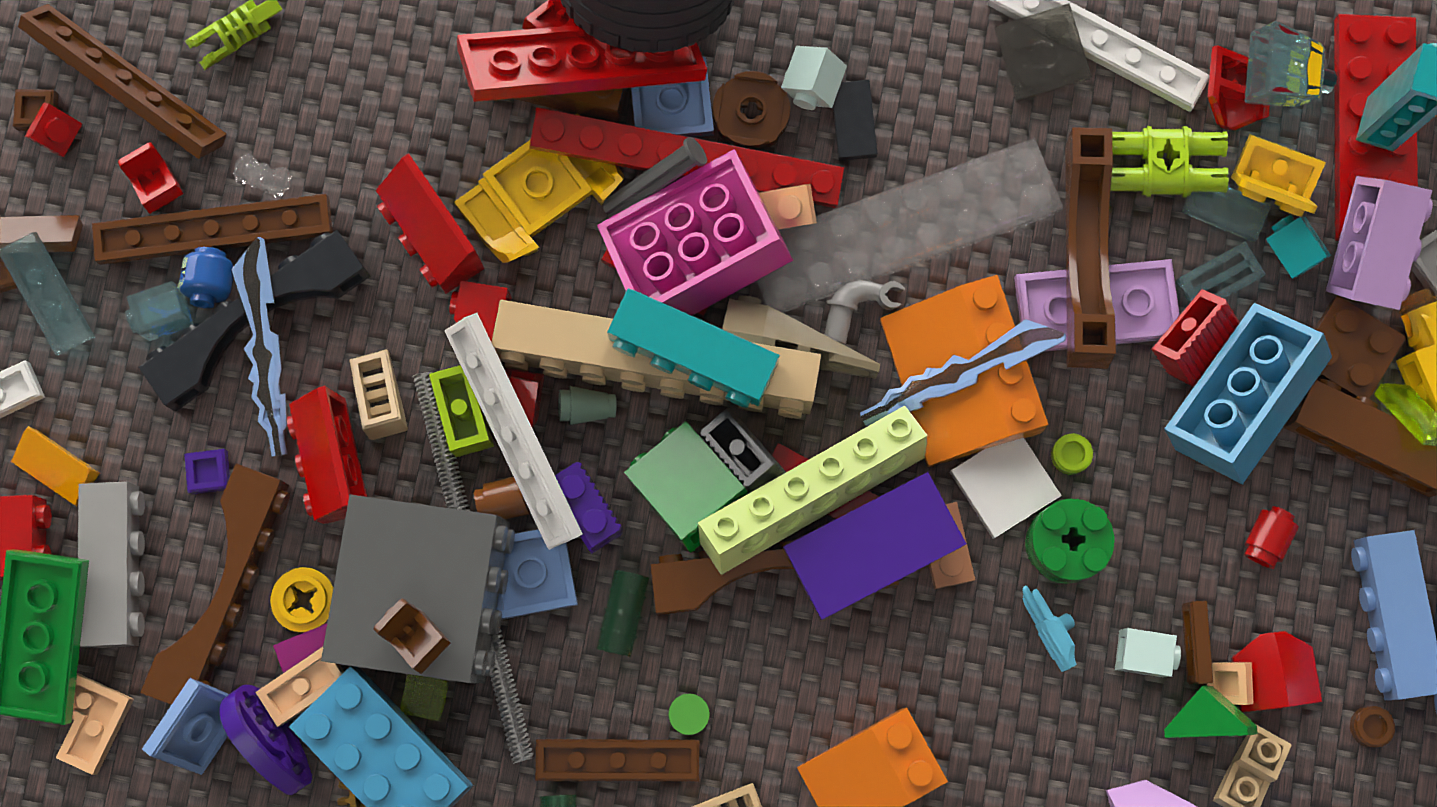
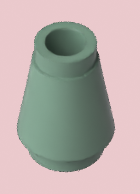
(585, 405)

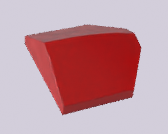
(1228, 90)
(1281, 672)

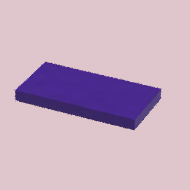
(874, 546)

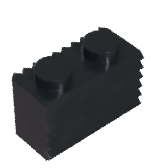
(741, 451)

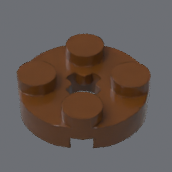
(769, 98)

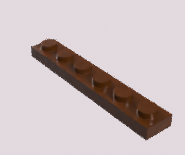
(122, 80)
(211, 227)

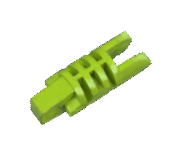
(236, 29)

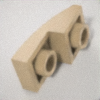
(1252, 770)

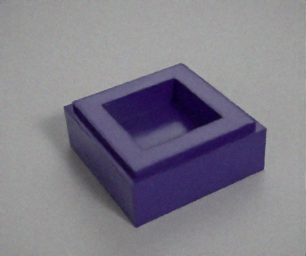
(207, 471)

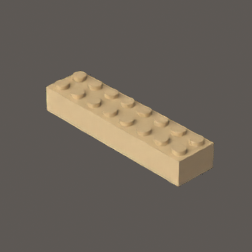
(580, 346)

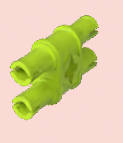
(1179, 147)

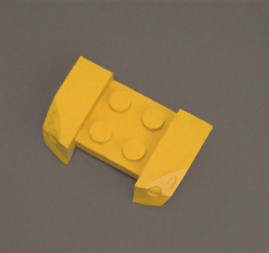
(529, 194)

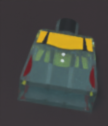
(1286, 67)

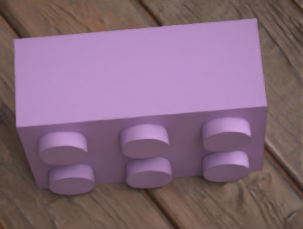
(1379, 242)

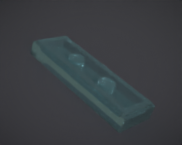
(46, 293)

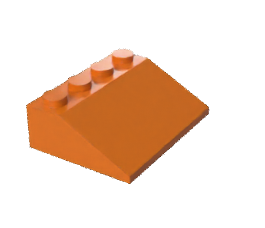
(962, 324)

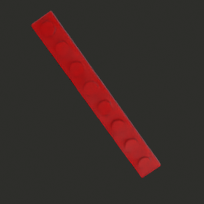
(644, 148)

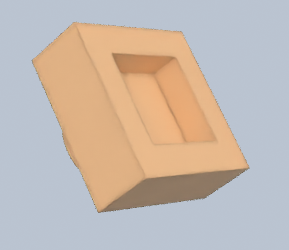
(1233, 681)

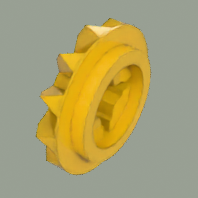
(284, 597)

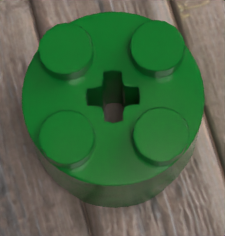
(1085, 524)

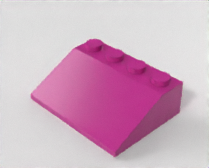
(696, 238)

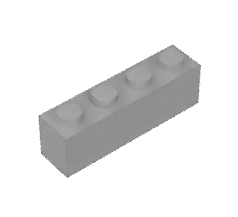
(112, 545)

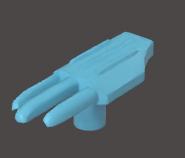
(1051, 629)

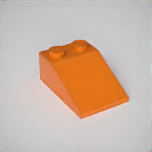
(876, 767)

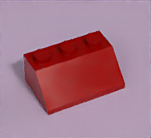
(427, 226)
(326, 453)

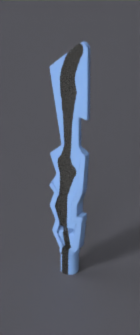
(263, 349)
(959, 373)

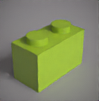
(460, 412)

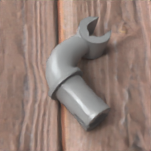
(846, 300)

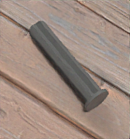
(657, 177)

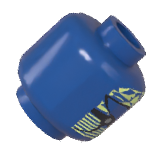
(206, 277)

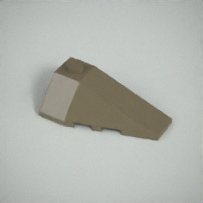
(768, 326)

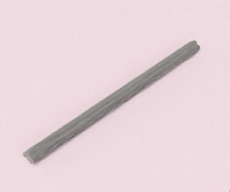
(454, 500)

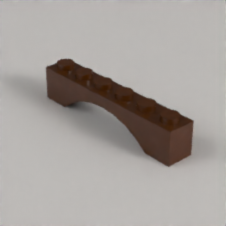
(1088, 291)
(249, 511)
(689, 583)

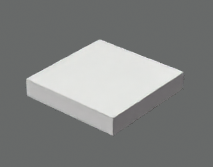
(1005, 485)

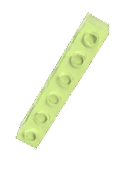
(812, 489)

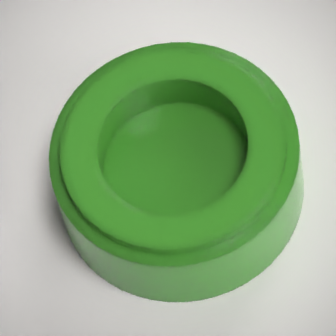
(689, 714)

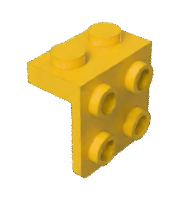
(1277, 173)

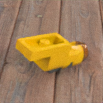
(1420, 324)

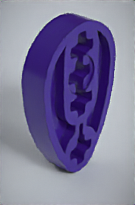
(268, 748)

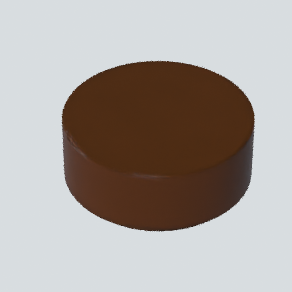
(1372, 726)

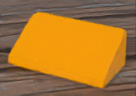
(52, 464)

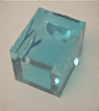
(158, 311)

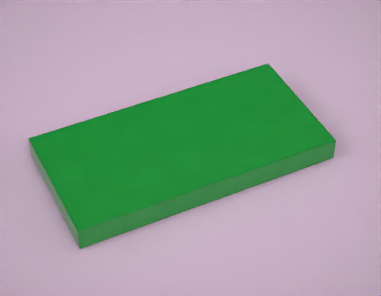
(40, 634)

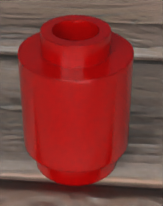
(1271, 537)

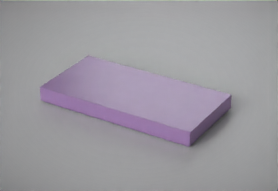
(1140, 292)

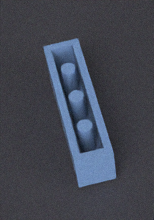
(1397, 614)

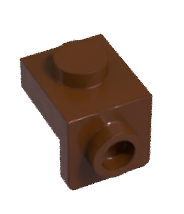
(412, 635)

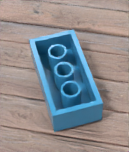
(1248, 392)
(377, 747)

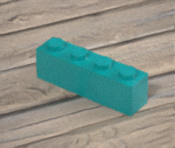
(1402, 101)
(693, 348)

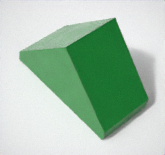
(1209, 715)

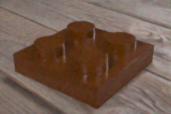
(1359, 347)

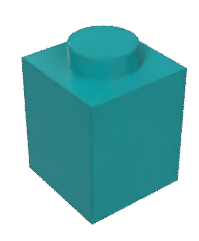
(1297, 245)

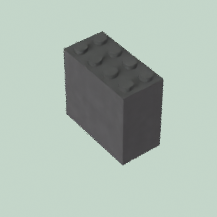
(435, 560)

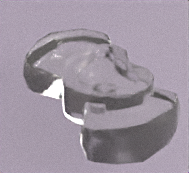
(261, 176)

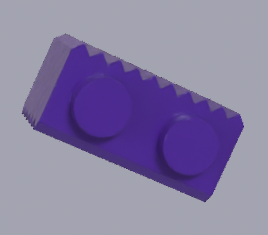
(589, 507)

